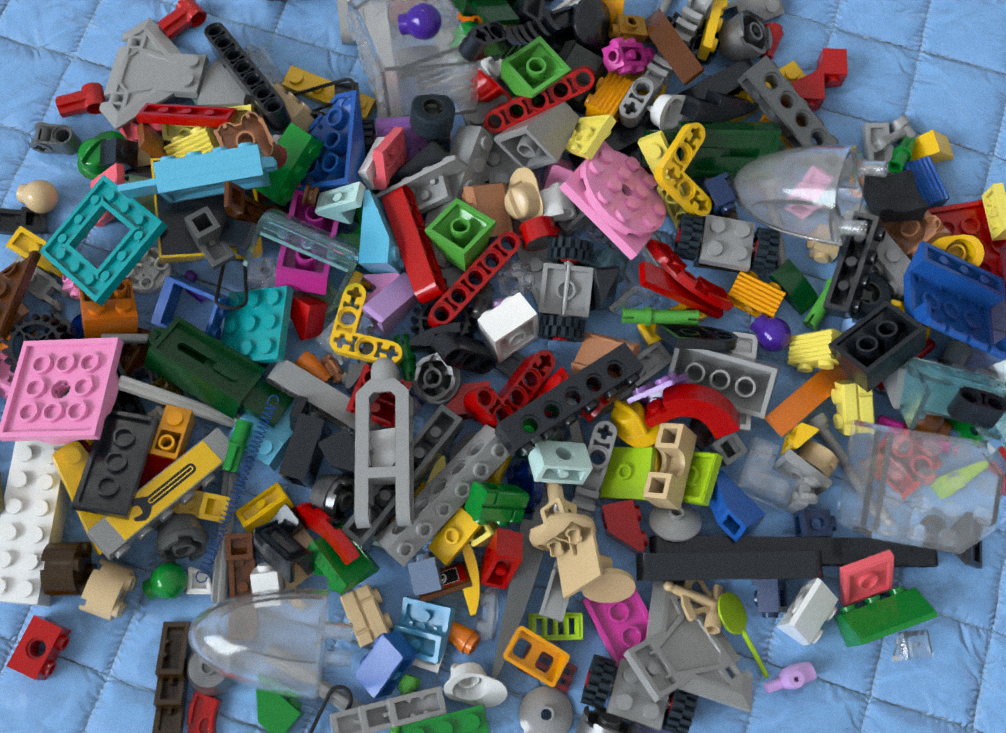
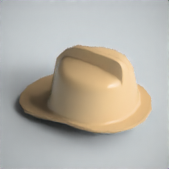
(523, 196)

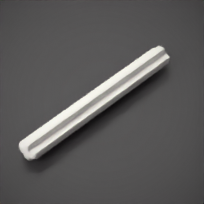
(166, 397)

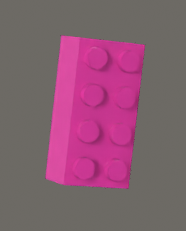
(298, 269)

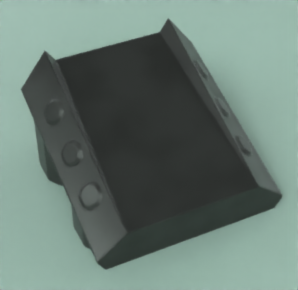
(575, 56)

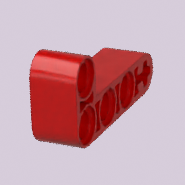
(515, 386)

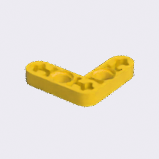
(677, 168)
(350, 332)

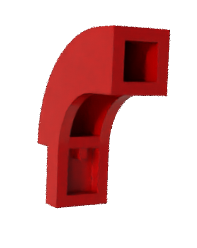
(694, 402)

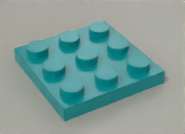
(261, 325)

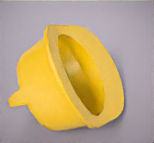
(963, 246)
(631, 424)

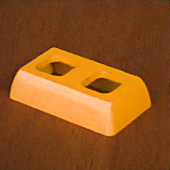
(538, 645)

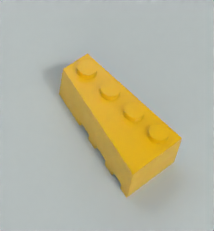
(70, 463)

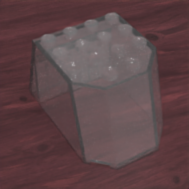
(406, 66)
(922, 487)

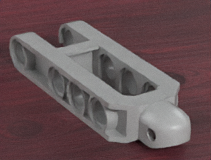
(384, 379)

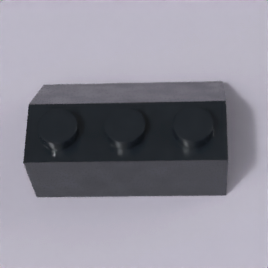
(878, 345)

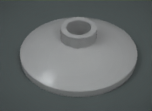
(675, 524)
(545, 698)

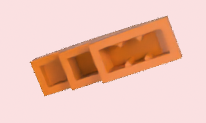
(804, 400)

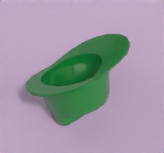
(89, 154)

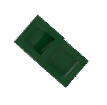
(797, 288)

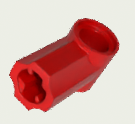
(186, 14)
(82, 101)

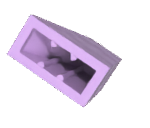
(391, 305)

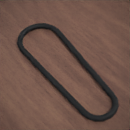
(323, 86)
(219, 286)

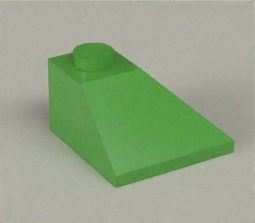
(533, 69)
(461, 233)

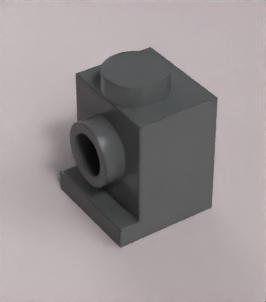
(729, 447)

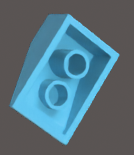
(377, 241)
(275, 441)

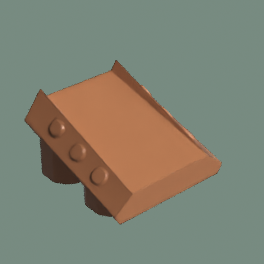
(250, 129)
(490, 201)
(911, 233)
(596, 346)

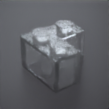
(759, 479)

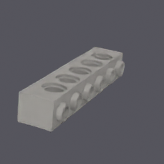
(444, 495)

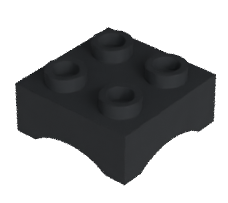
(894, 197)

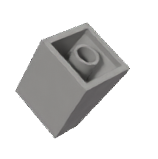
(539, 138)

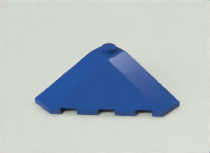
(343, 145)

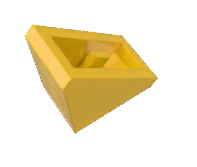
(932, 144)

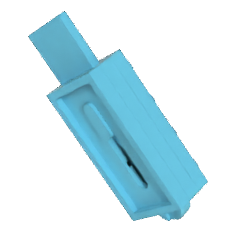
(205, 173)

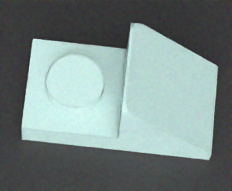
(341, 202)

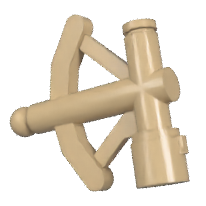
(709, 601)

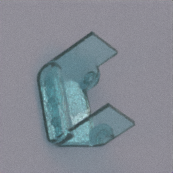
(307, 240)
(932, 386)

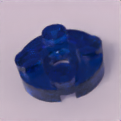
(522, 476)

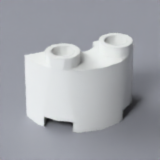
(557, 204)

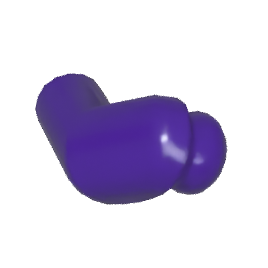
(190, 275)

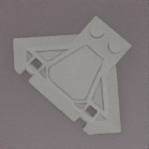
(149, 74)
(687, 657)

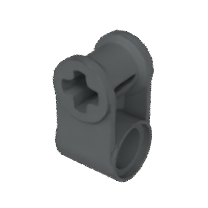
(52, 137)

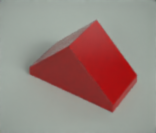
(307, 315)

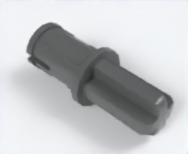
(482, 301)

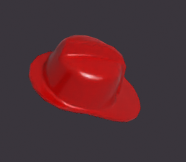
(488, 89)

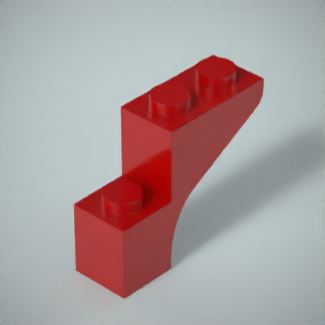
(830, 72)

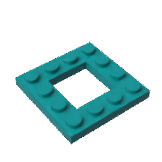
(102, 281)

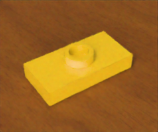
(454, 536)

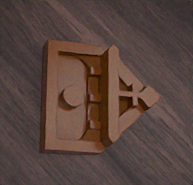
(151, 141)

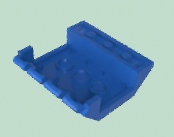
(954, 297)

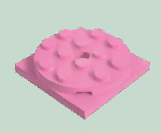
(617, 198)
(46, 372)

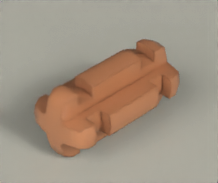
(332, 368)

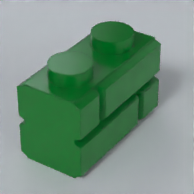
(496, 503)

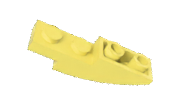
(653, 149)

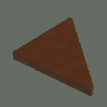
(13, 286)

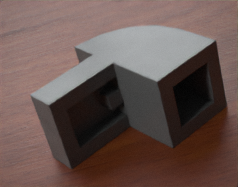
(206, 233)

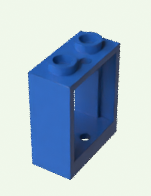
(169, 299)

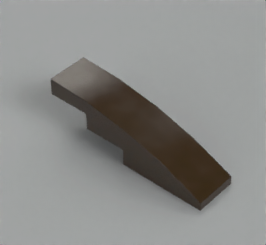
(172, 678)

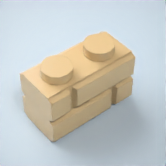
(366, 614)

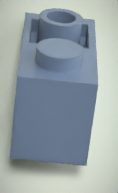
(425, 573)

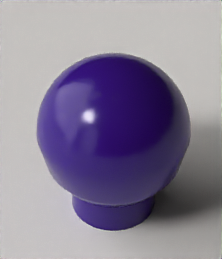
(421, 21)
(772, 333)

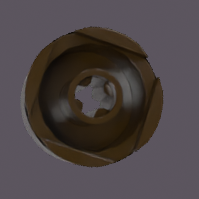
(66, 568)

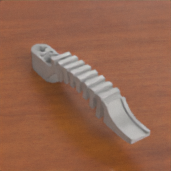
(660, 70)
(585, 496)

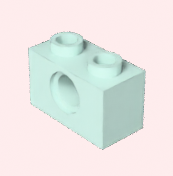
(560, 462)

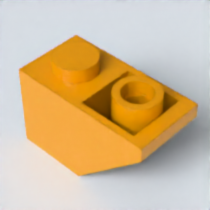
(173, 432)

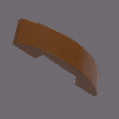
(673, 47)
(243, 207)
(241, 562)

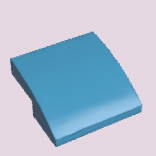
(426, 627)

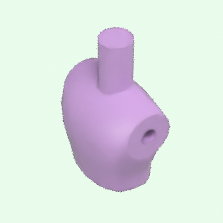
(792, 677)

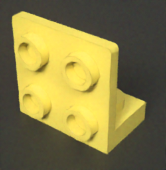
(995, 208)

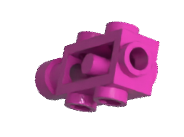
(627, 56)

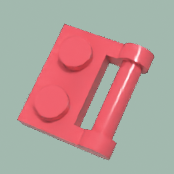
(389, 157)

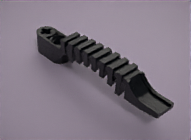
(499, 42)

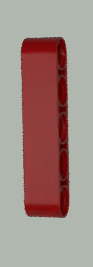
(531, 108)
(414, 244)
(481, 271)

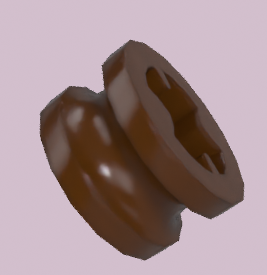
(310, 196)

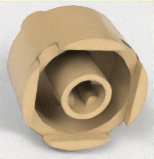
(108, 589)

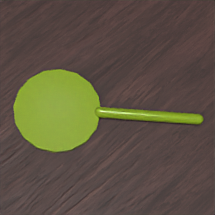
(735, 620)

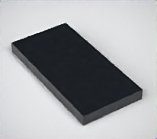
(116, 465)

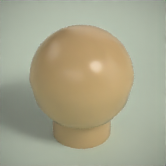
(38, 196)

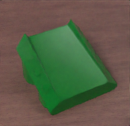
(341, 576)

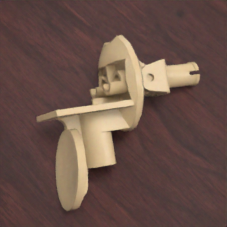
(574, 544)

